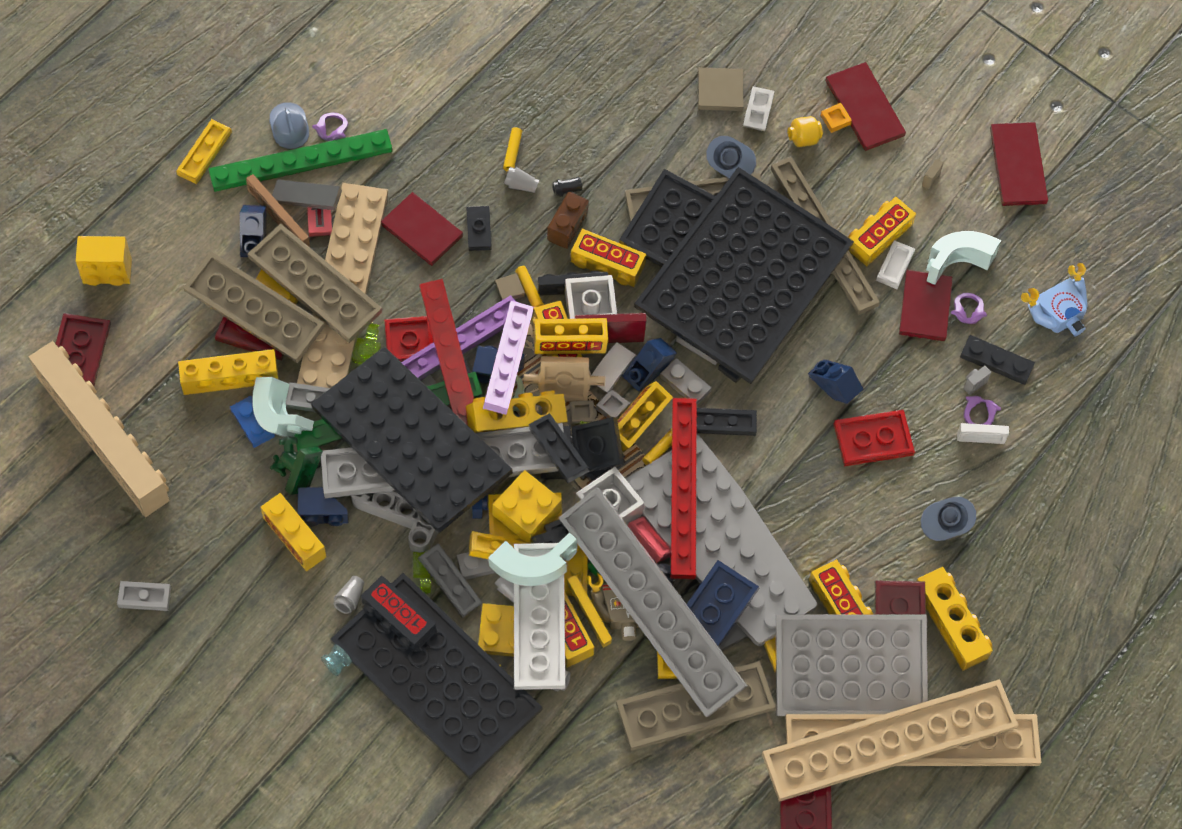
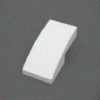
(758, 108)
(614, 365)

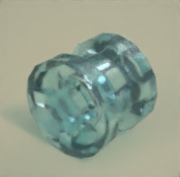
(336, 660)

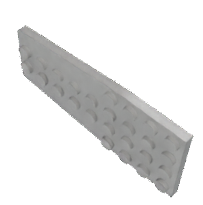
(728, 532)

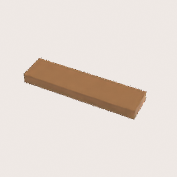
(274, 209)

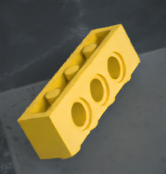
(226, 371)
(481, 421)
(965, 652)

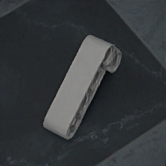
(393, 513)

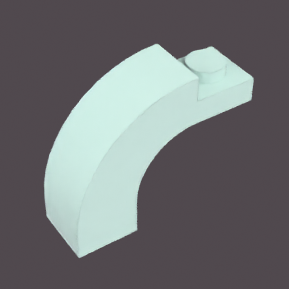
(961, 247)
(270, 408)
(533, 570)

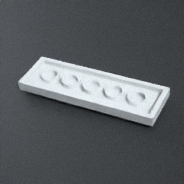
(539, 629)

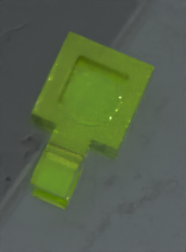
(366, 347)
(420, 572)

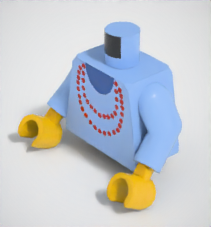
(1062, 304)

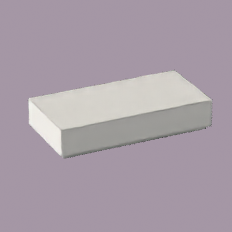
(895, 264)
(982, 433)

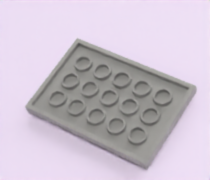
(850, 663)

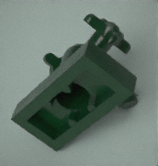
(300, 464)

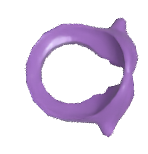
(335, 135)
(961, 314)
(992, 408)

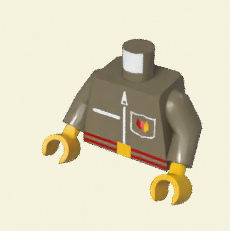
(612, 610)

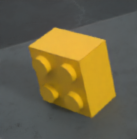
(103, 260)
(526, 507)

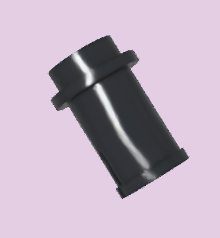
(565, 186)

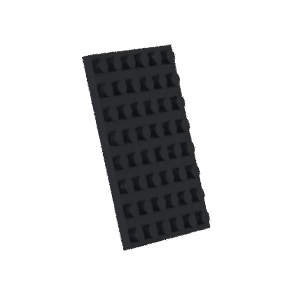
(744, 275)

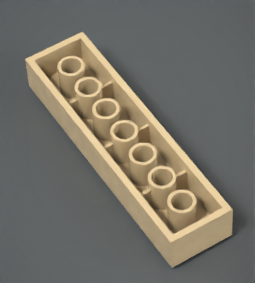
(99, 428)

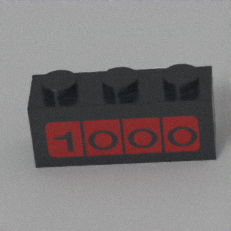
(398, 614)

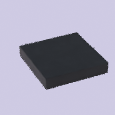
(598, 444)

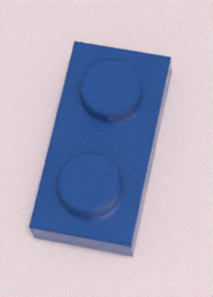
(245, 416)

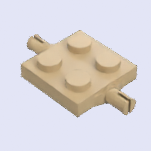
(565, 376)

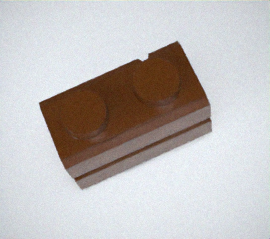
(567, 220)

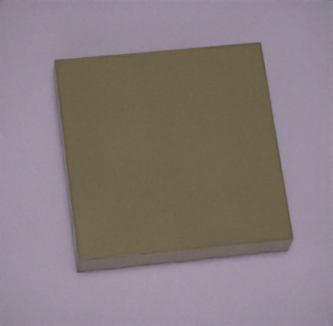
(720, 89)

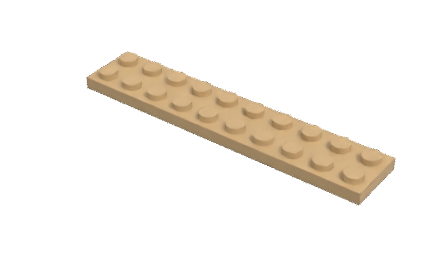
(352, 254)
(889, 740)
(1009, 748)

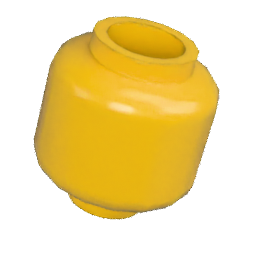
(805, 131)

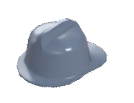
(289, 125)
(728, 154)
(948, 518)

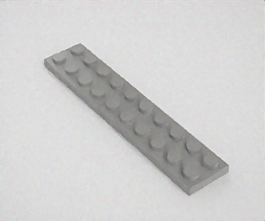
(349, 474)
(653, 602)

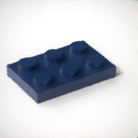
(721, 600)

